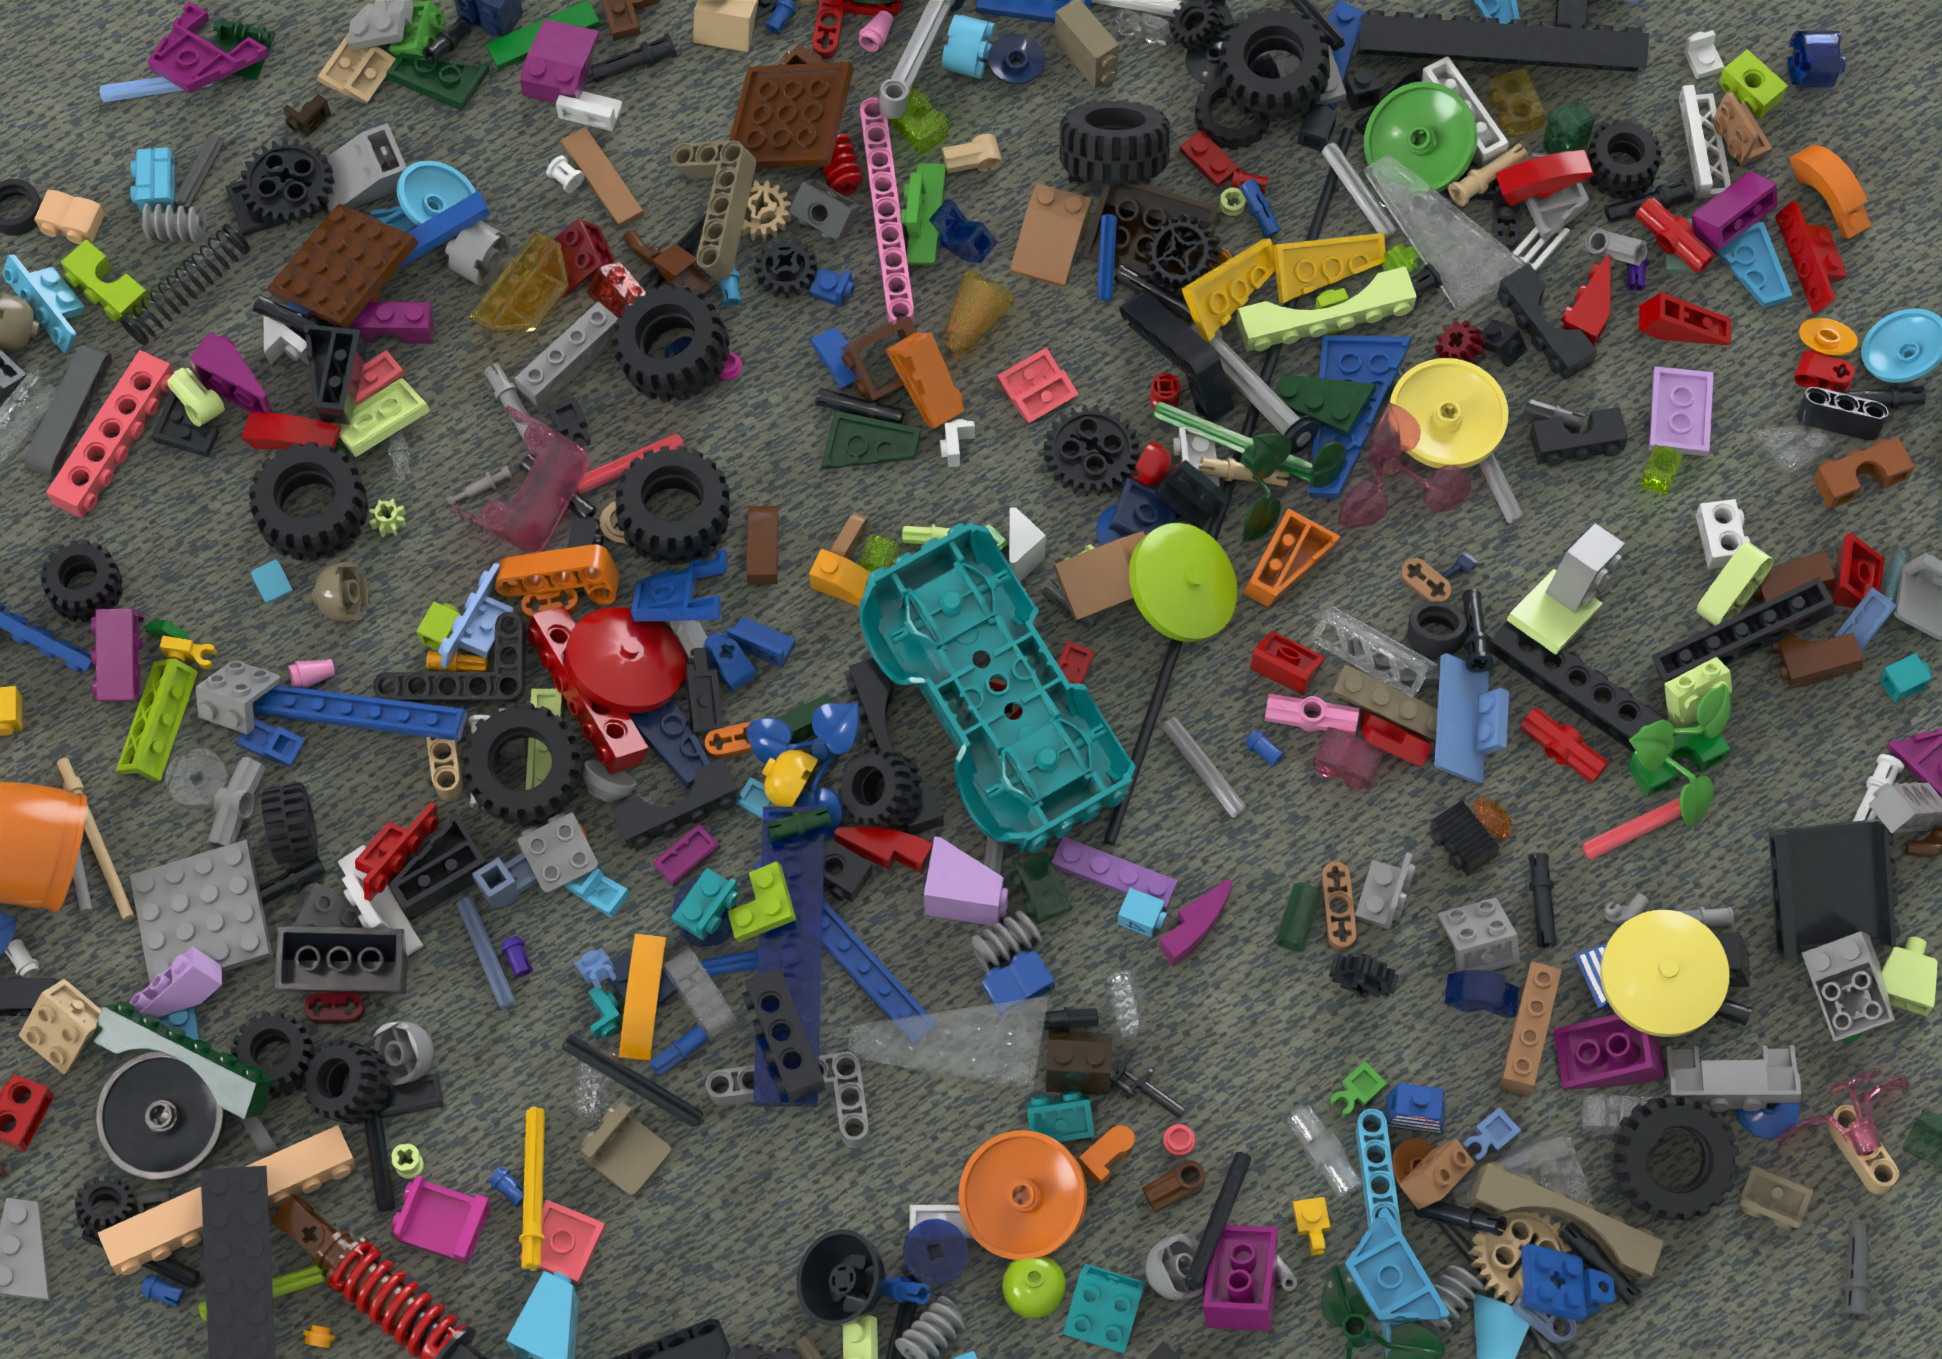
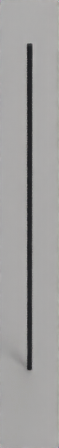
(1217, 519)

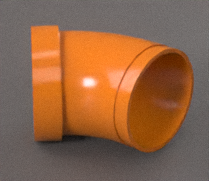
(38, 843)

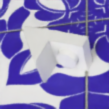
(280, 339)

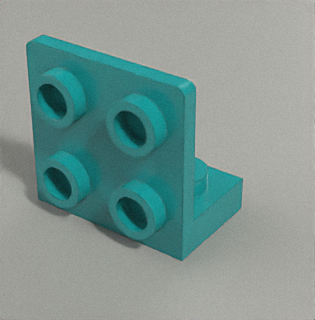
(1104, 1308)

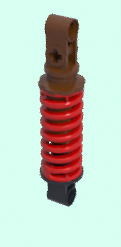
(356, 1271)

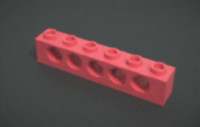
(143, 371)

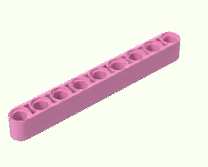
(883, 203)

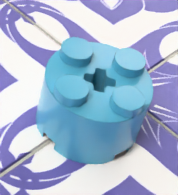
(967, 46)

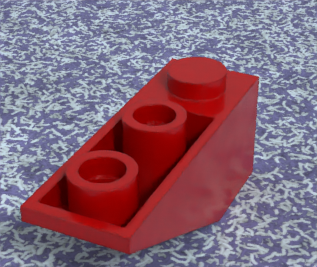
(1592, 304)

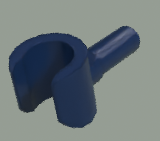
(1464, 562)

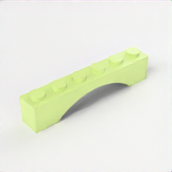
(1271, 324)

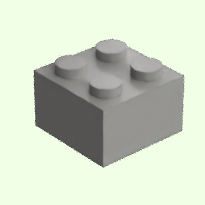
(1586, 568)

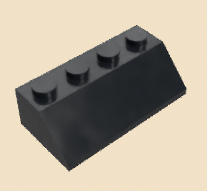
(341, 960)

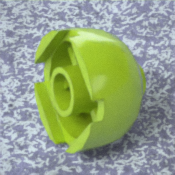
(1034, 1287)

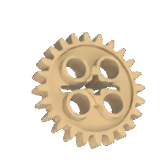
(1510, 1249)

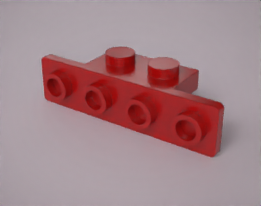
(1812, 256)
(392, 848)

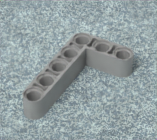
(829, 1066)

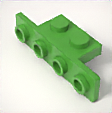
(923, 199)

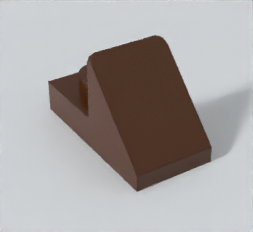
(679, 269)

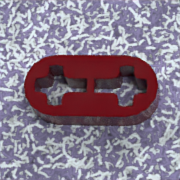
(334, 1015)

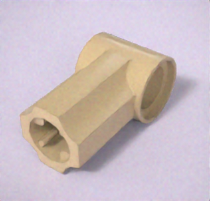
(980, 154)

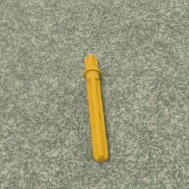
(533, 1189)

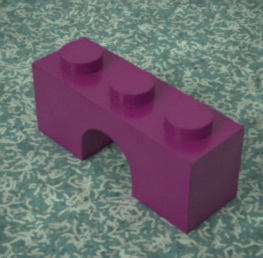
(405, 319)

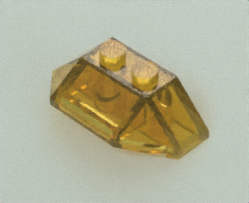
(525, 288)

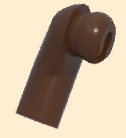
(639, 248)
(1929, 847)

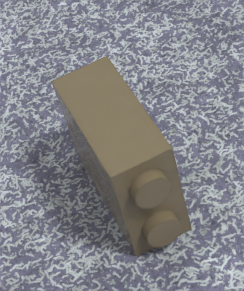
(1086, 43)

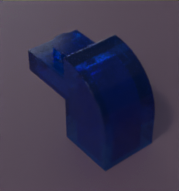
(962, 237)
(1481, 990)

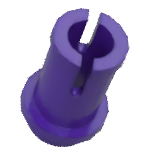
(1637, 273)
(517, 956)

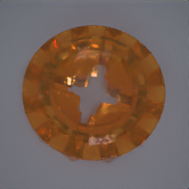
(1493, 816)

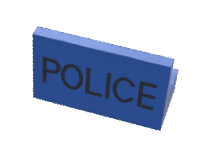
(762, 641)

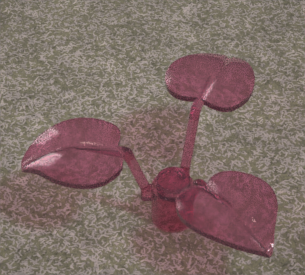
(1397, 433)
(1862, 1131)

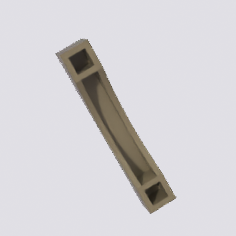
(1628, 1248)

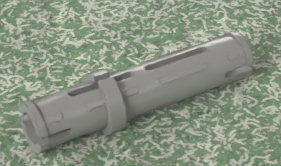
(505, 392)

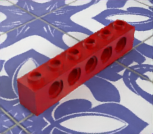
(609, 731)

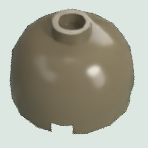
(16, 323)
(340, 586)

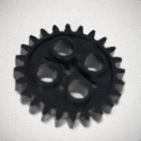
(286, 182)
(1076, 468)

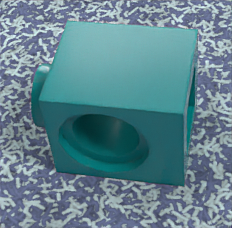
(1905, 678)

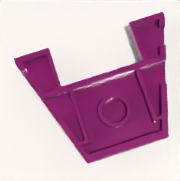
(194, 61)

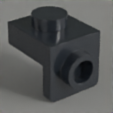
(1504, 341)

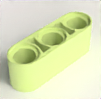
(1735, 584)

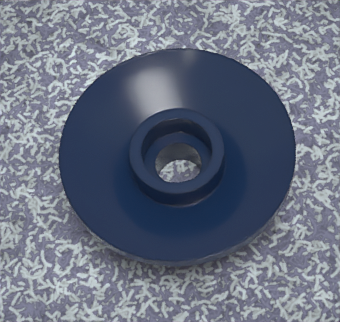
(1020, 49)

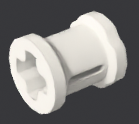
(571, 174)

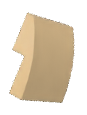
(356, 71)

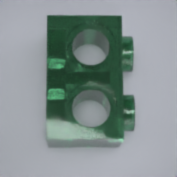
(1568, 128)

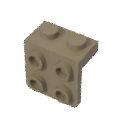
(624, 1150)

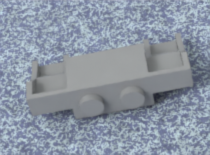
(1734, 1082)

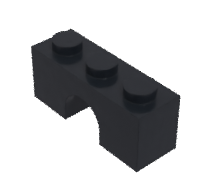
(1555, 443)

